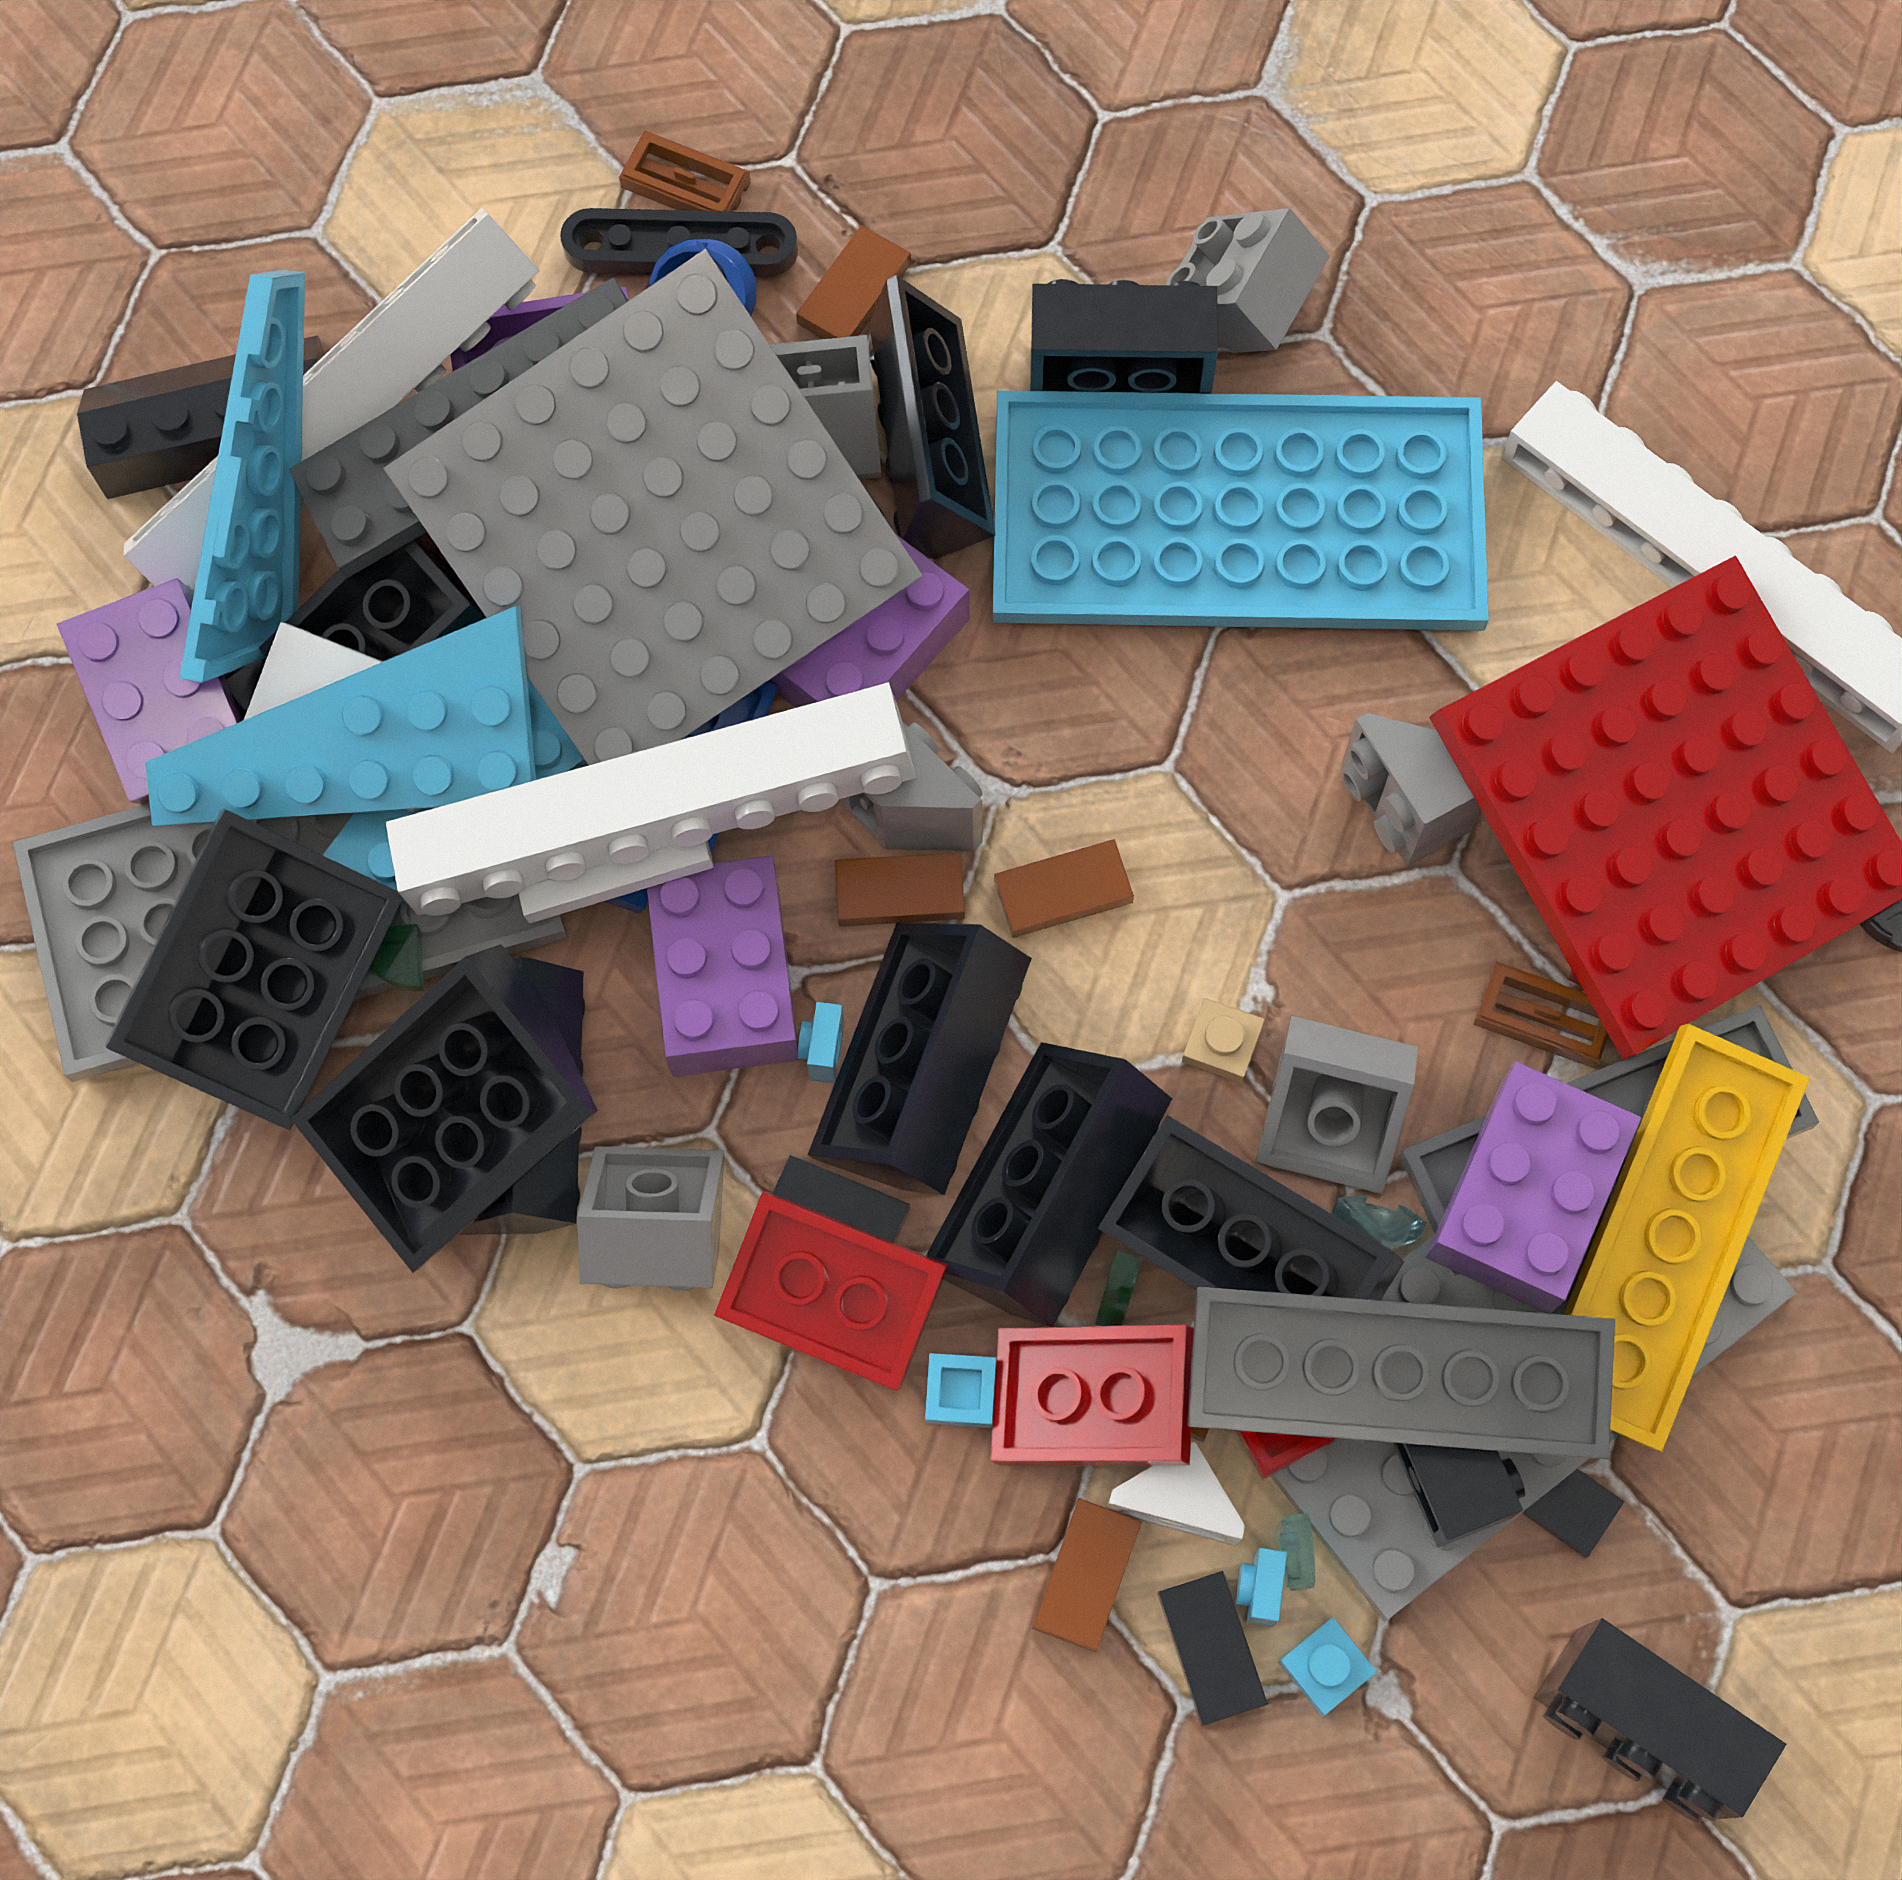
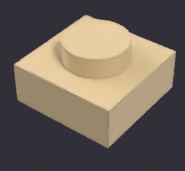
(1222, 1040)

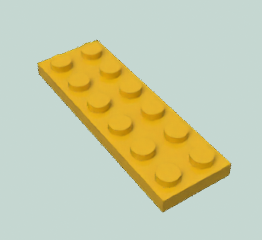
(1682, 1220)

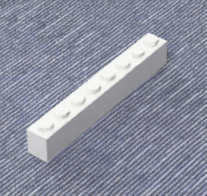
(366, 373)
(1681, 531)
(650, 801)

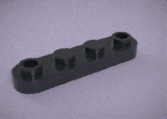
(639, 237)

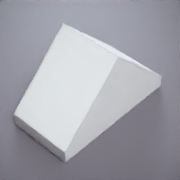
(1181, 1499)

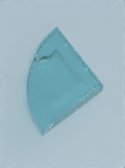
(1380, 1223)
(1296, 1539)

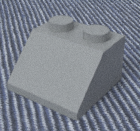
(1337, 1104)
(651, 1217)

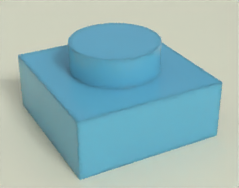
(822, 1041)
(960, 1390)
(1262, 1586)
(1327, 1667)

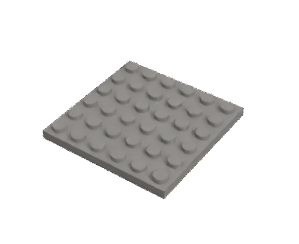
(655, 516)

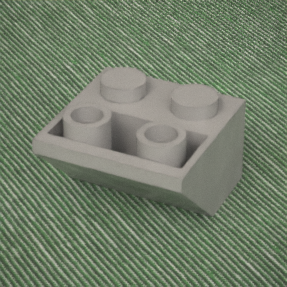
(1261, 274)
(839, 389)
(1408, 786)
(925, 813)

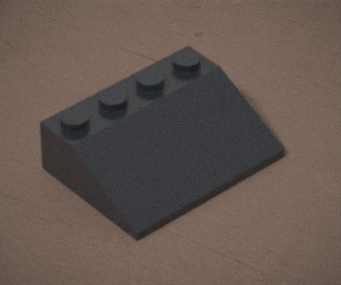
(254, 969)
(449, 1105)

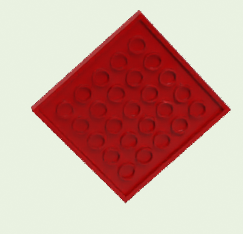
(1676, 804)

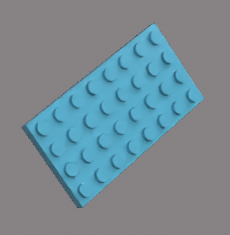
(1240, 510)

